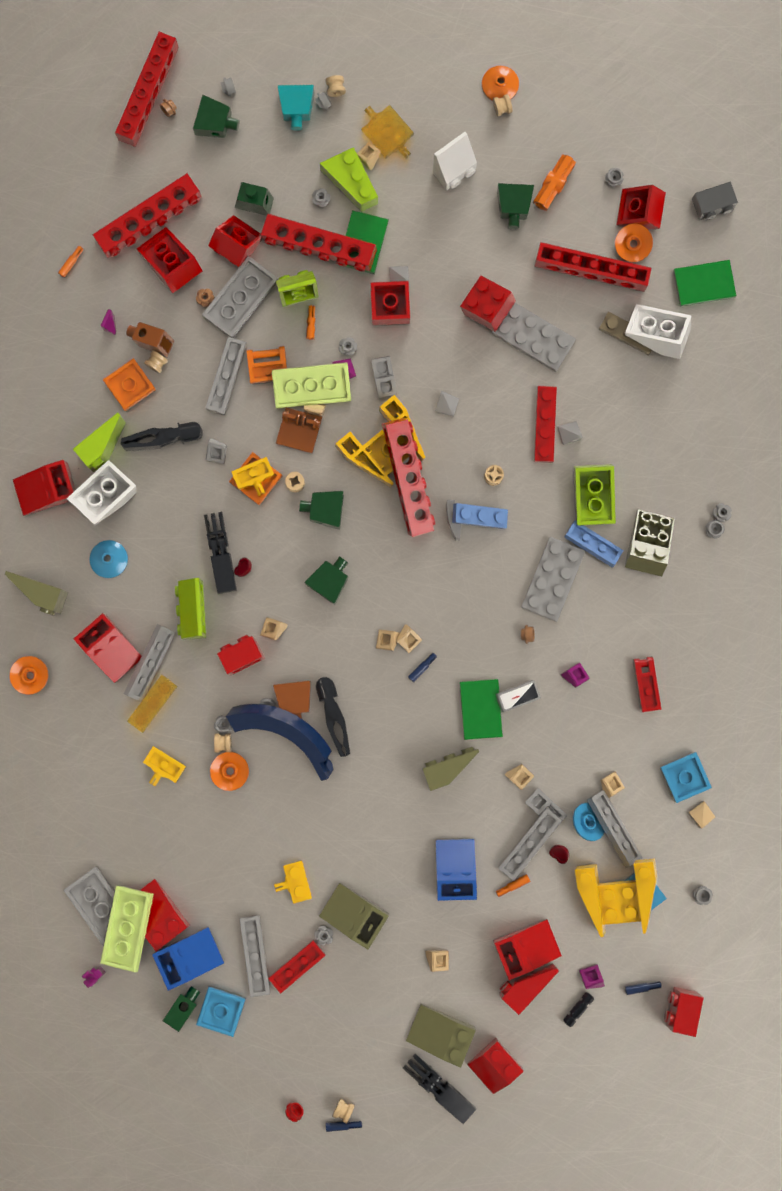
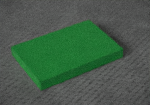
(368, 229)
(704, 283)
(480, 709)

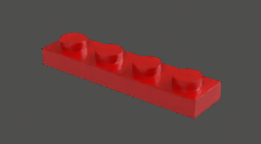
(545, 424)

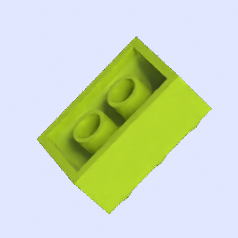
(191, 609)

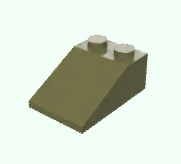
(42, 595)
(441, 1035)

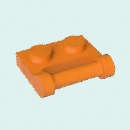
(262, 371)

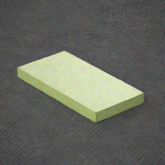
(311, 385)
(126, 928)

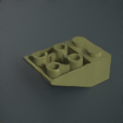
(650, 543)
(444, 772)
(354, 916)

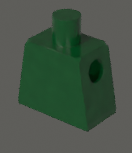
(214, 119)
(253, 199)
(514, 202)
(324, 508)
(329, 580)
(176, 1017)

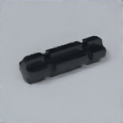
(578, 1009)

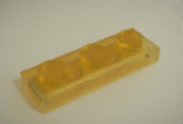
(152, 703)

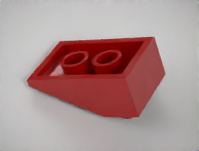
(170, 259)
(164, 919)
(523, 989)

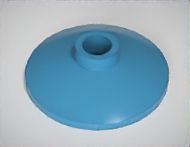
(118, 559)
(587, 823)

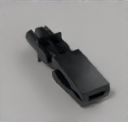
(164, 436)
(222, 562)
(327, 692)
(446, 1096)

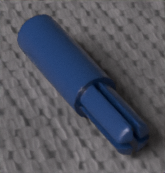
(422, 668)
(640, 988)
(341, 1126)

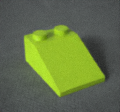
(297, 288)
(99, 445)
(594, 494)

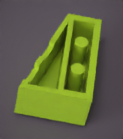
(351, 178)

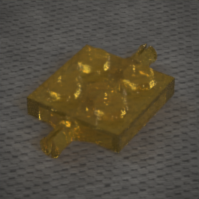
(387, 131)

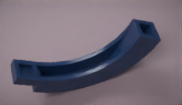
(287, 725)

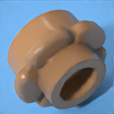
(168, 107)
(205, 302)
(528, 634)

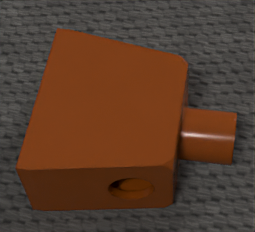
(151, 338)
(294, 697)

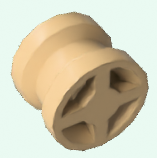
(335, 86)
(502, 105)
(156, 361)
(494, 472)
(295, 485)
(222, 742)
(343, 1110)

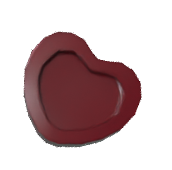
(243, 567)
(560, 853)

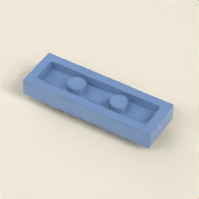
(480, 516)
(594, 544)

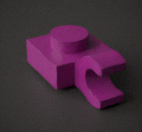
(92, 976)

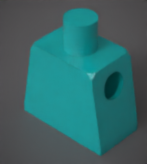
(296, 103)

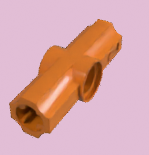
(554, 182)

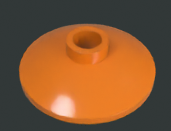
(494, 89)
(640, 235)
(19, 674)
(219, 768)

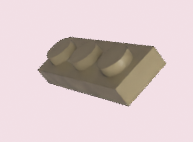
(616, 328)

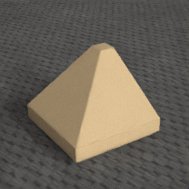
(368, 155)
(315, 409)
(273, 628)
(408, 639)
(387, 640)
(520, 776)
(612, 784)
(702, 814)
(438, 960)

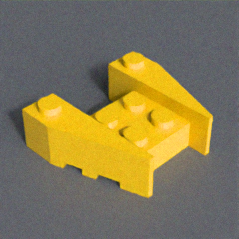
(374, 455)
(618, 900)

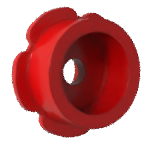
(294, 1111)

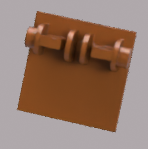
(298, 430)

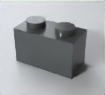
(714, 201)

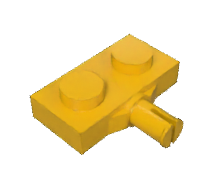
(253, 475)
(163, 766)
(295, 882)

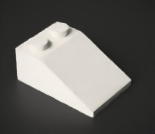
(454, 162)
(659, 330)
(102, 493)

